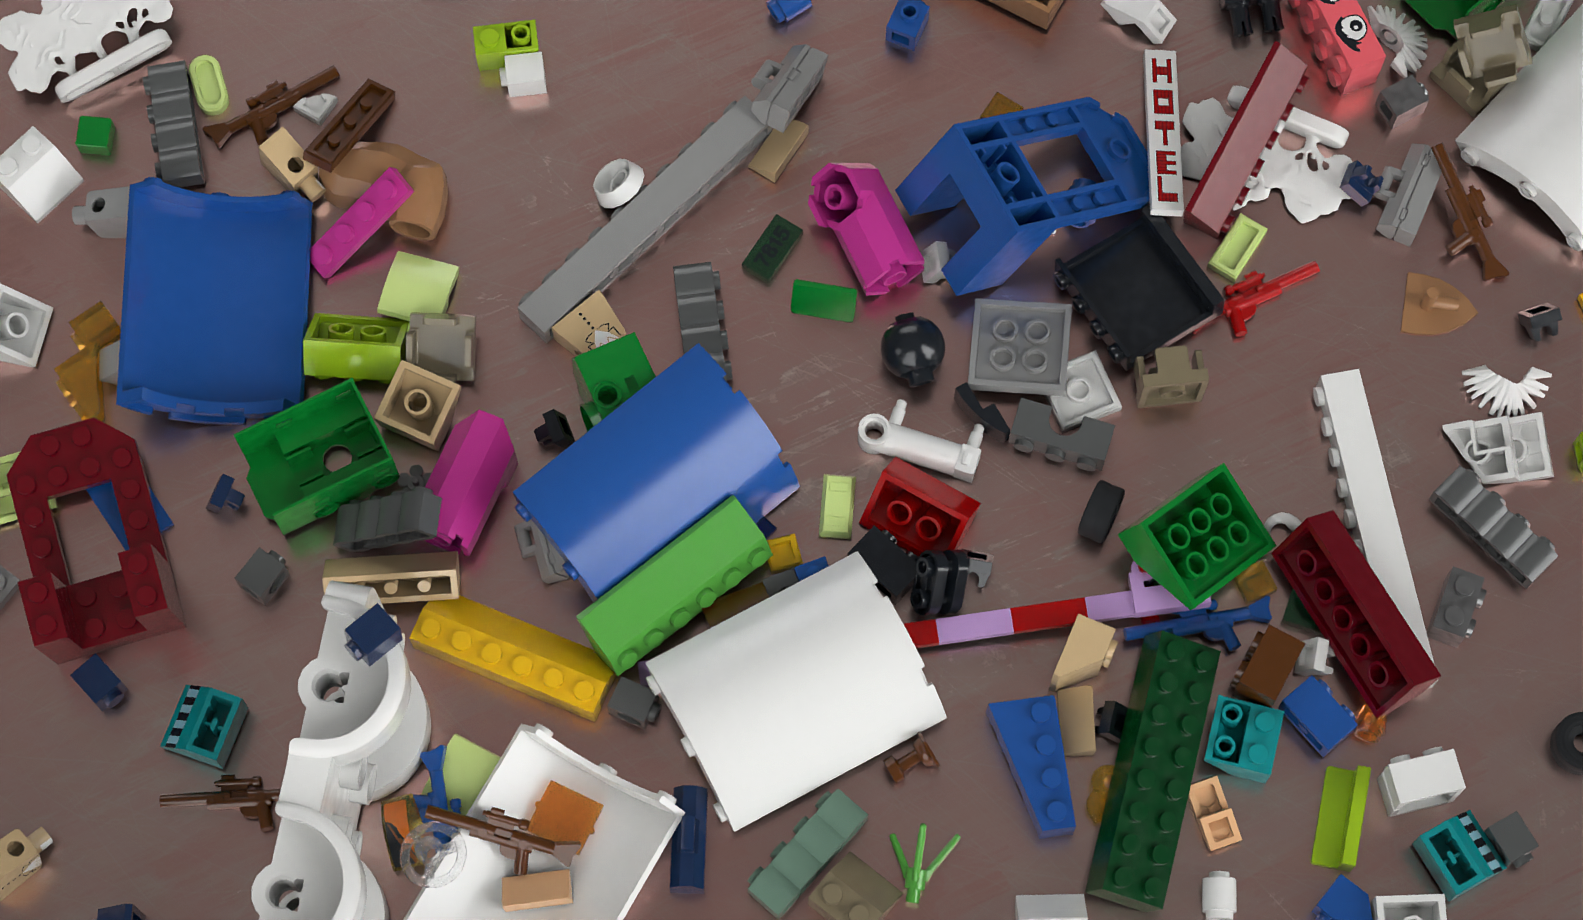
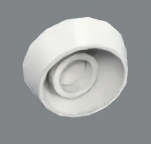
(618, 183)

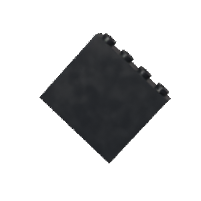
(1139, 289)

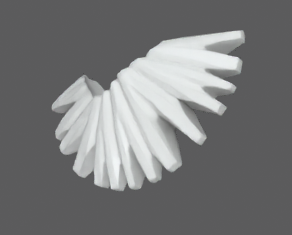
(1400, 37)
(1504, 392)

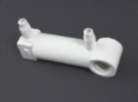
(920, 447)

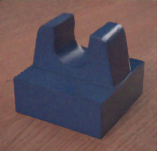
(1360, 183)
(224, 495)

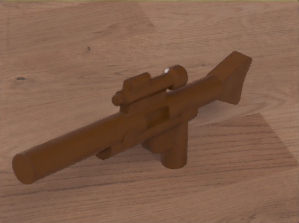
(273, 102)
(1467, 209)
(233, 795)
(500, 830)

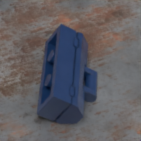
(689, 841)

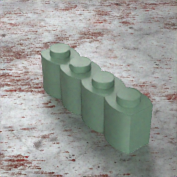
(807, 854)

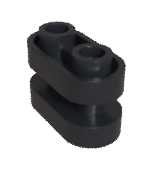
(939, 582)

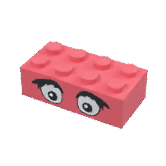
(1342, 41)

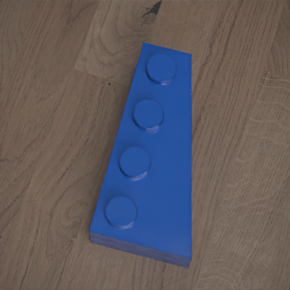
(1034, 750)

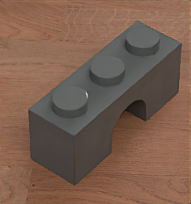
(1085, 447)

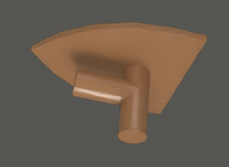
(1433, 306)

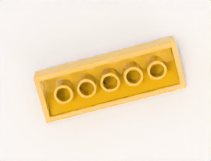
(514, 654)

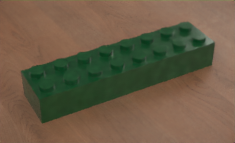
(1153, 772)

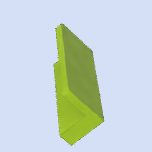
(1340, 817)

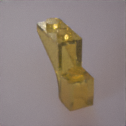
(80, 373)

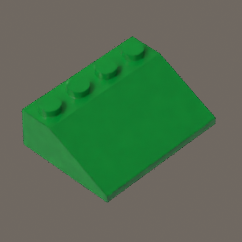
(1199, 537)

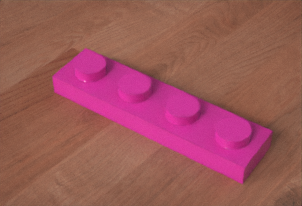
(360, 222)

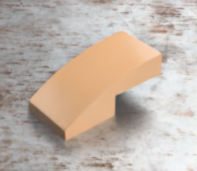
(1212, 813)

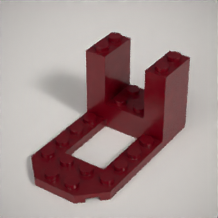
(106, 610)

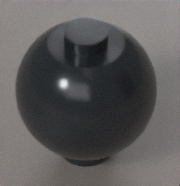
(913, 348)

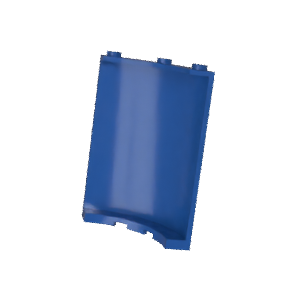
(213, 303)
(655, 473)

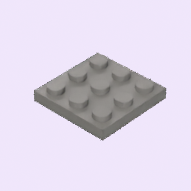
(1020, 347)

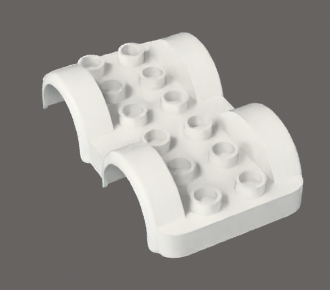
(348, 754)

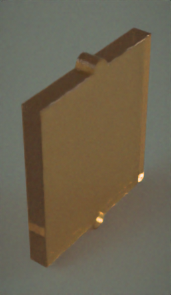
(564, 815)

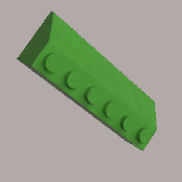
(674, 586)

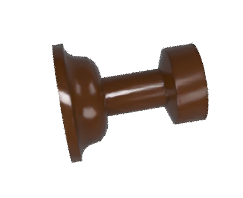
(921, 753)

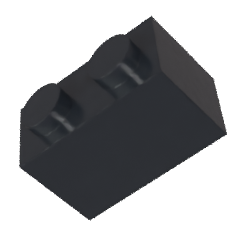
(888, 562)

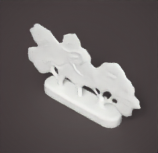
(76, 28)
(1305, 191)

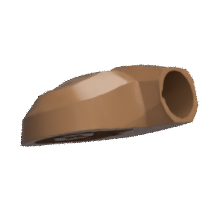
(420, 214)

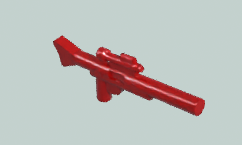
(1254, 291)

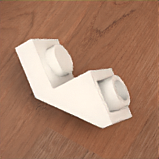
(1148, 15)

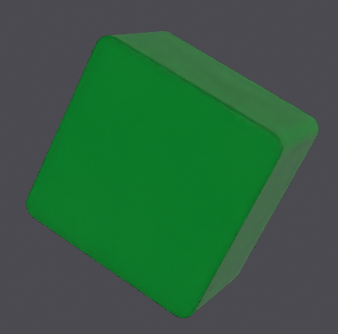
(95, 135)

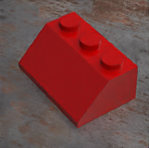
(919, 509)

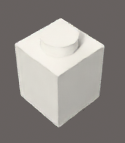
(524, 74)

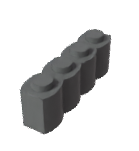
(174, 124)
(701, 312)
(387, 520)
(1493, 527)

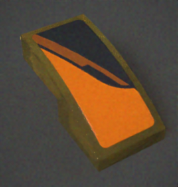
(398, 819)

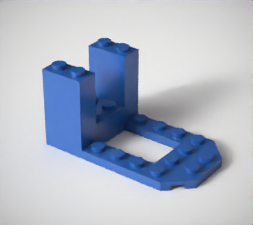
(1015, 213)

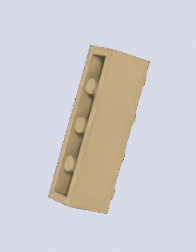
(400, 576)

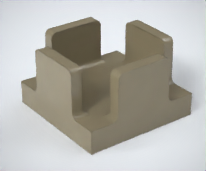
(1493, 45)
(1467, 92)
(443, 344)
(1171, 379)

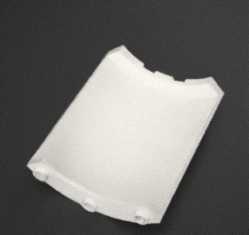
(1536, 131)
(796, 690)
(604, 875)

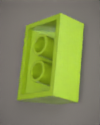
(354, 347)

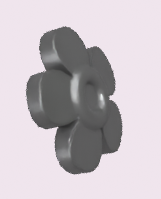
(416, 480)

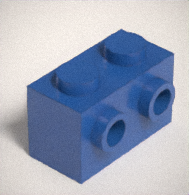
(1318, 715)

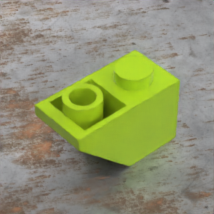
(503, 39)

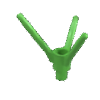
(915, 876)

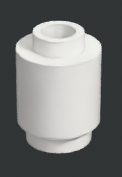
(1219, 896)

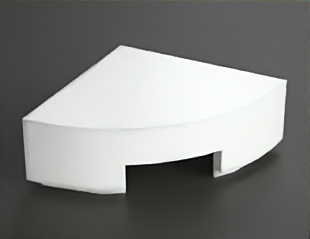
(316, 107)

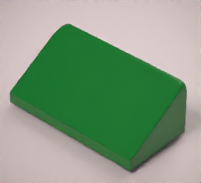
(823, 300)

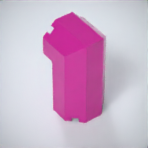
(867, 224)
(469, 479)

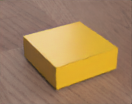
(785, 554)

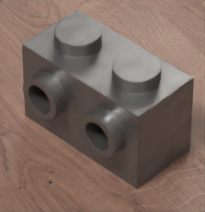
(1455, 607)

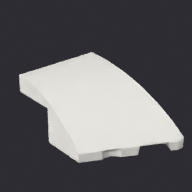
(1504, 447)

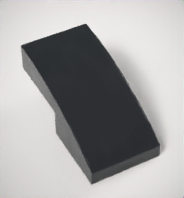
(989, 417)

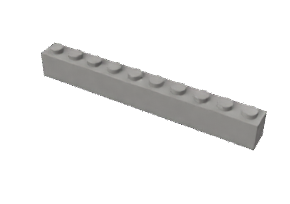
(645, 218)

